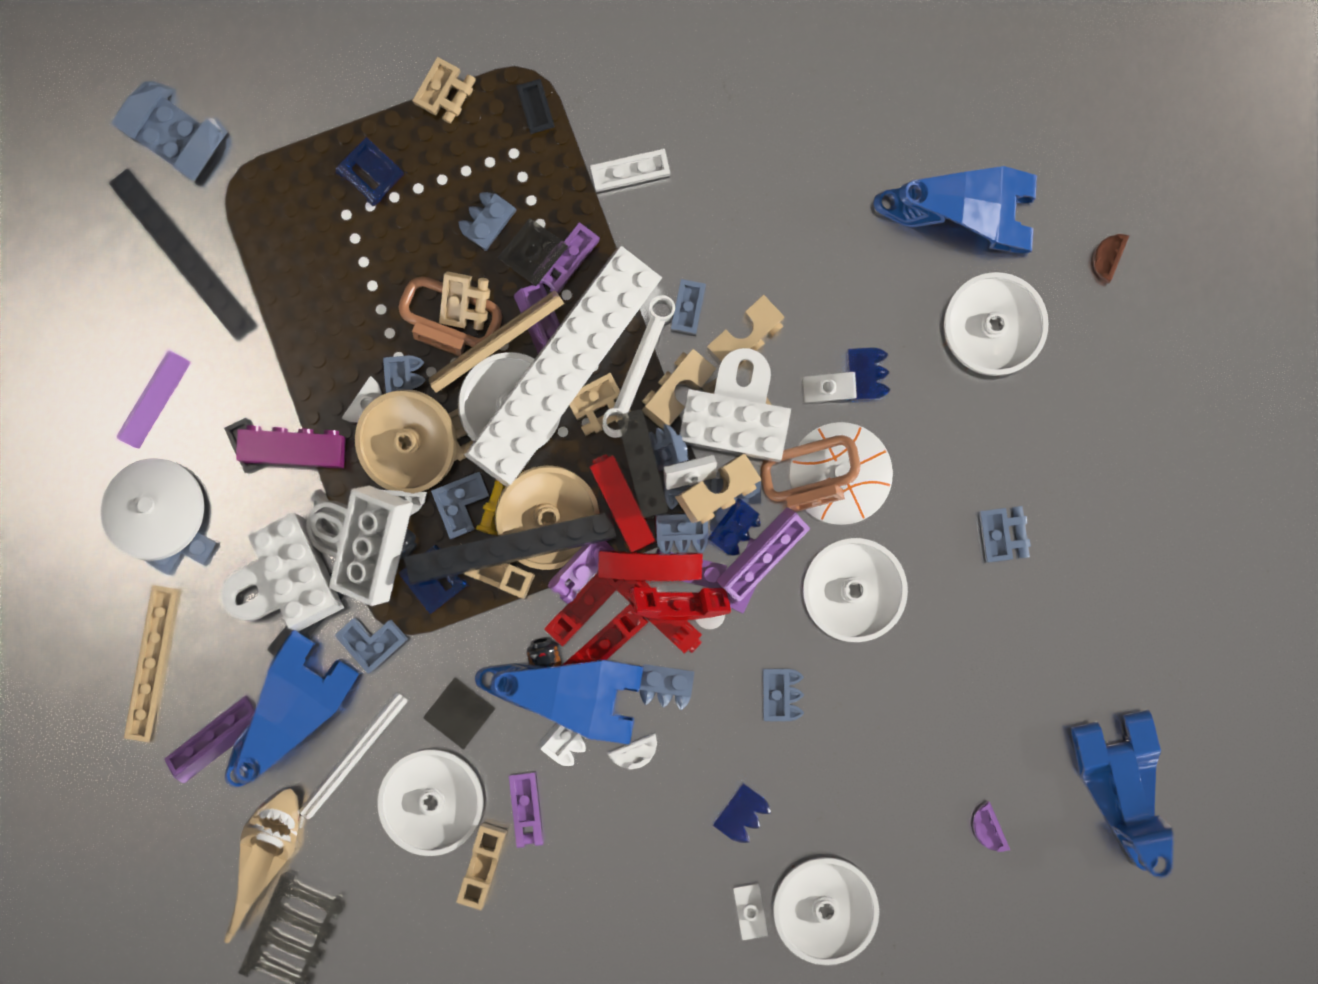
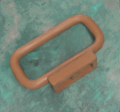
(435, 333)
(818, 492)

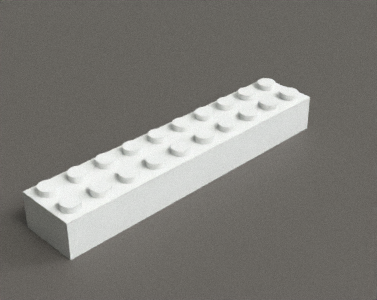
(563, 366)

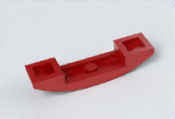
(650, 566)
(680, 605)
(582, 608)
(610, 638)

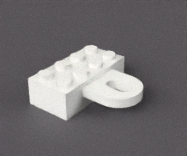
(737, 416)
(367, 542)
(287, 577)

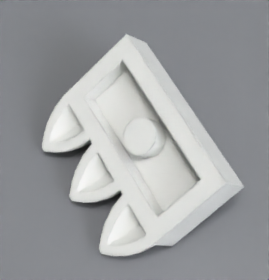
(559, 742)

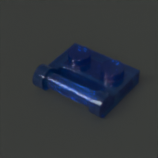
(376, 165)
(431, 592)

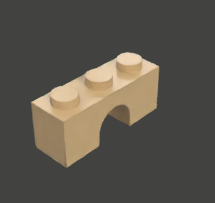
(764, 320)
(691, 371)
(738, 478)
(505, 578)
(482, 866)

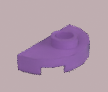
(988, 829)

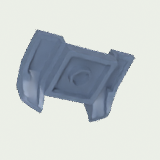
(168, 129)

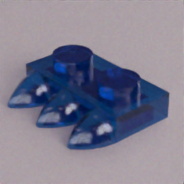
(862, 363)
(735, 527)
(740, 813)

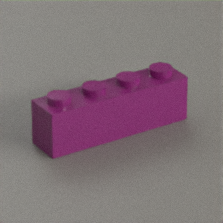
(291, 448)

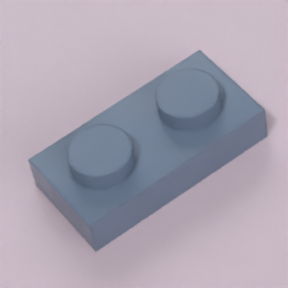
(688, 306)

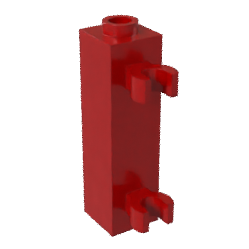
(621, 502)
(677, 631)

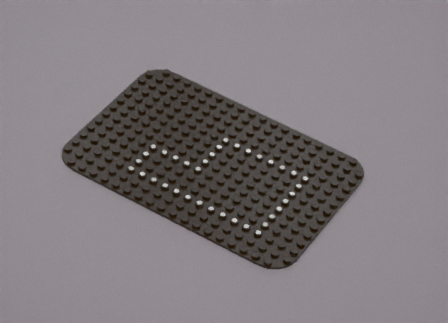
(336, 269)

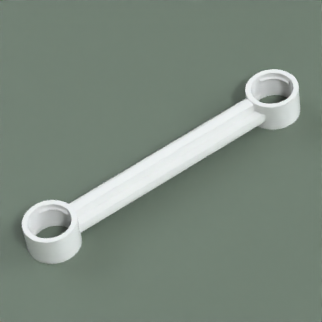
(639, 362)

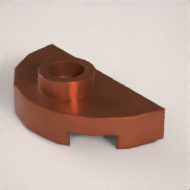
(1108, 255)

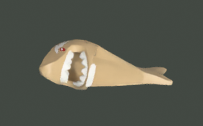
(264, 848)

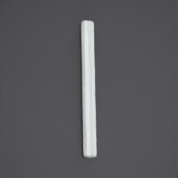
(353, 756)

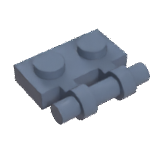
(997, 535)

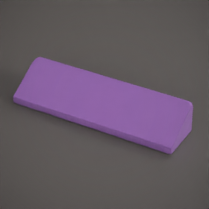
(543, 329)
(153, 399)
(763, 554)
(210, 741)

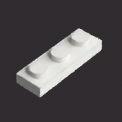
(630, 170)

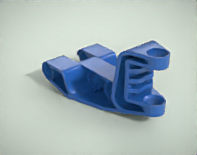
(975, 199)
(570, 695)
(288, 709)
(1124, 787)

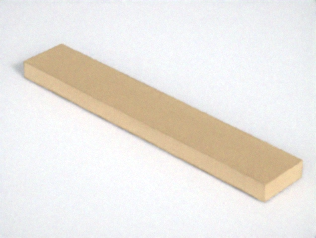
(495, 341)
(151, 663)

